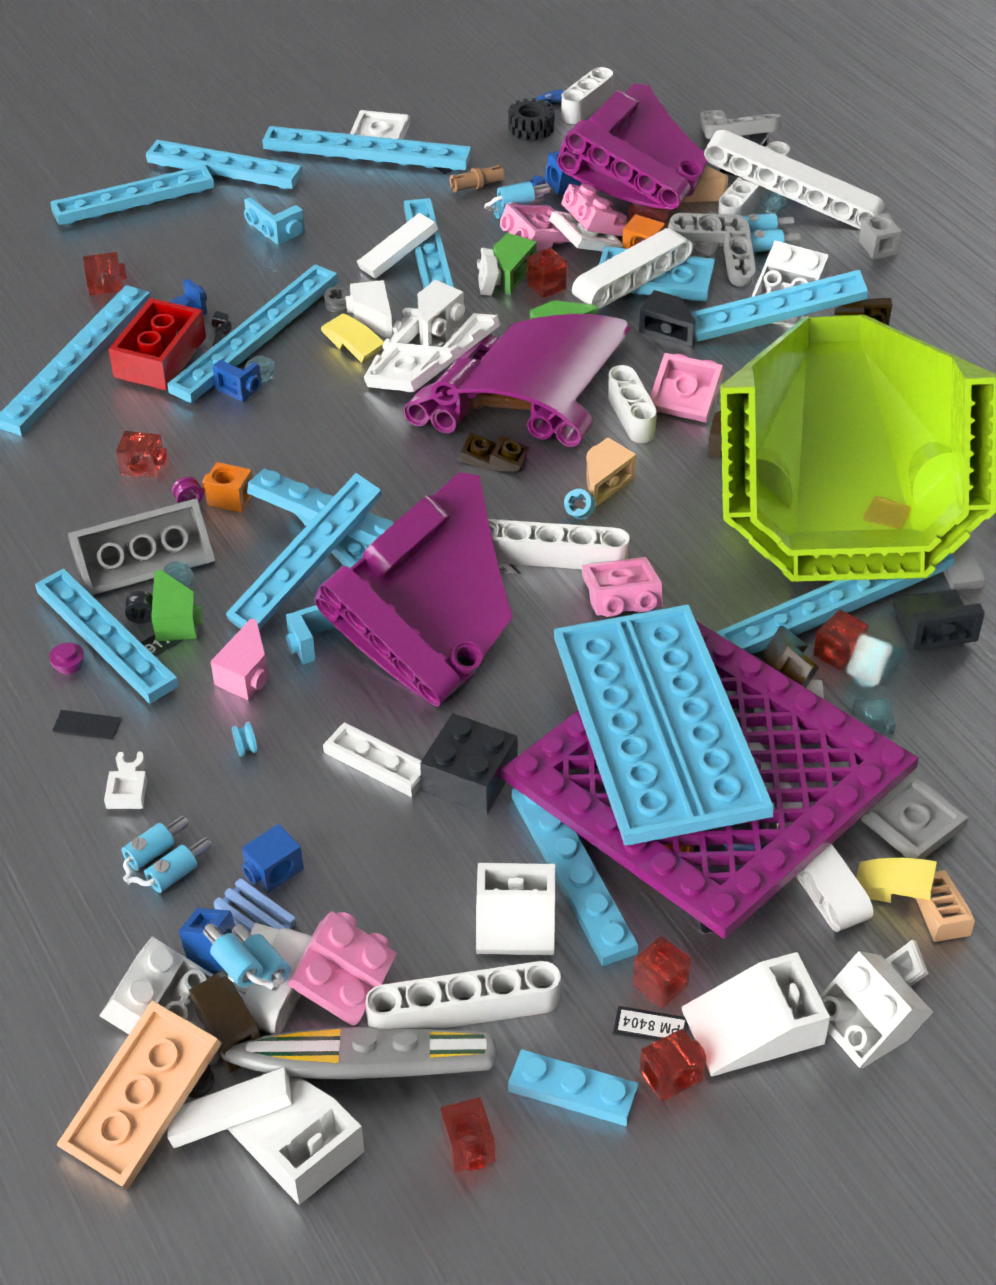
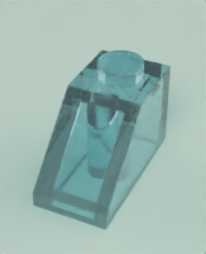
(873, 661)

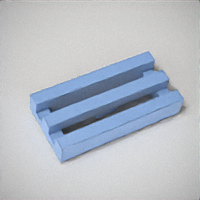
(258, 899)

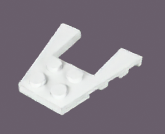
(411, 365)

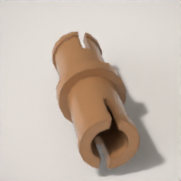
(476, 178)

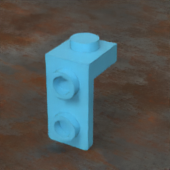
(277, 227)
(301, 627)

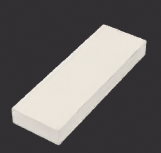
(397, 245)
(375, 758)
(230, 1107)

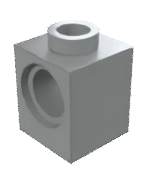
(880, 236)

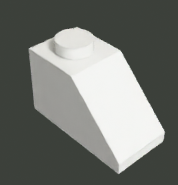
(371, 306)

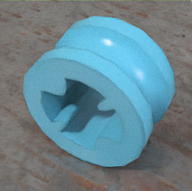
(579, 513)
(244, 739)

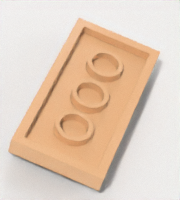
(139, 1094)

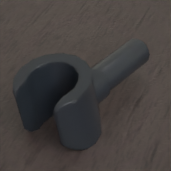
(221, 322)

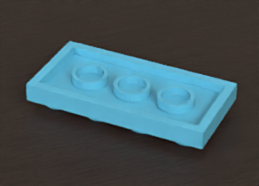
(688, 280)

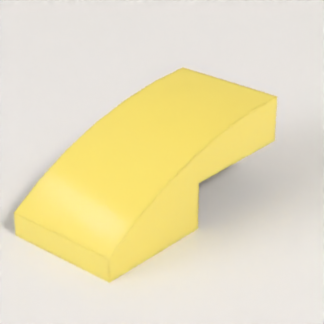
(353, 335)
(897, 876)

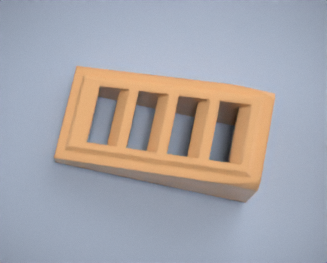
(950, 927)

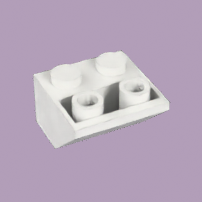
(439, 313)
(515, 909)
(872, 1008)

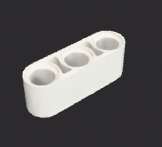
(586, 95)
(632, 404)
(274, 1008)

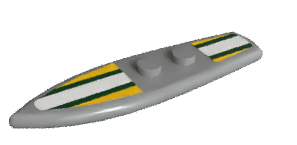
(366, 1052)

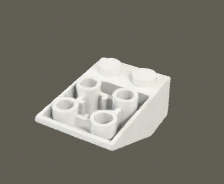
(791, 267)
(160, 977)
(758, 1015)
(303, 1142)

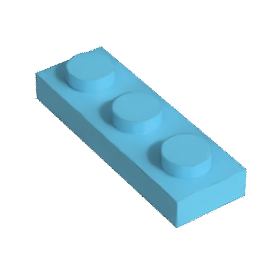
(573, 1087)

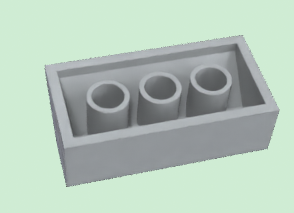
(137, 545)

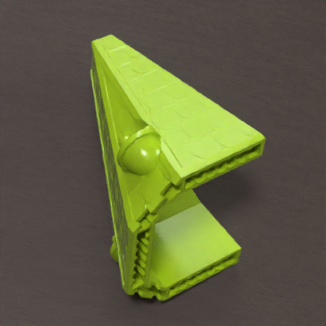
(852, 416)

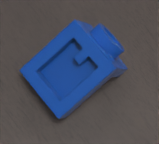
(194, 296)
(235, 381)

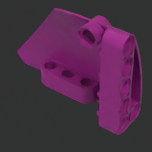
(633, 151)
(425, 593)

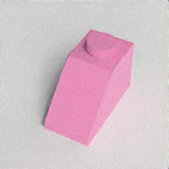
(241, 663)

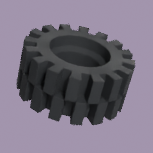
(531, 119)

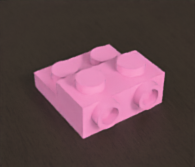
(592, 211)
(532, 223)
(686, 387)
(623, 586)
(342, 966)

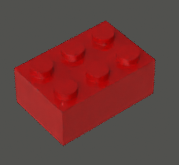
(157, 343)

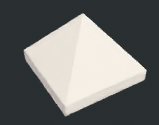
(908, 963)

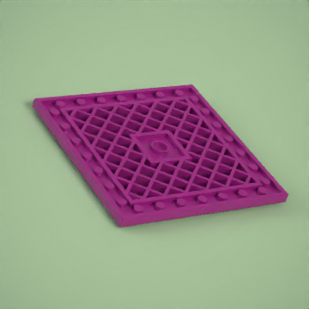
(731, 897)

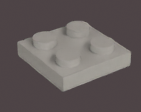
(915, 818)

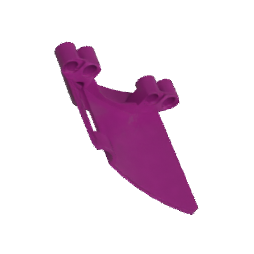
(534, 361)

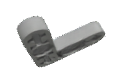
(716, 120)
(728, 236)

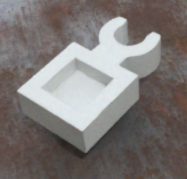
(489, 272)
(127, 785)

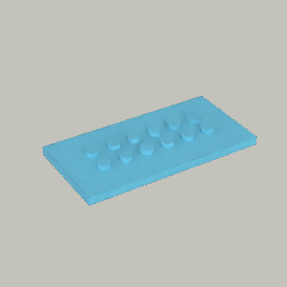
(661, 725)

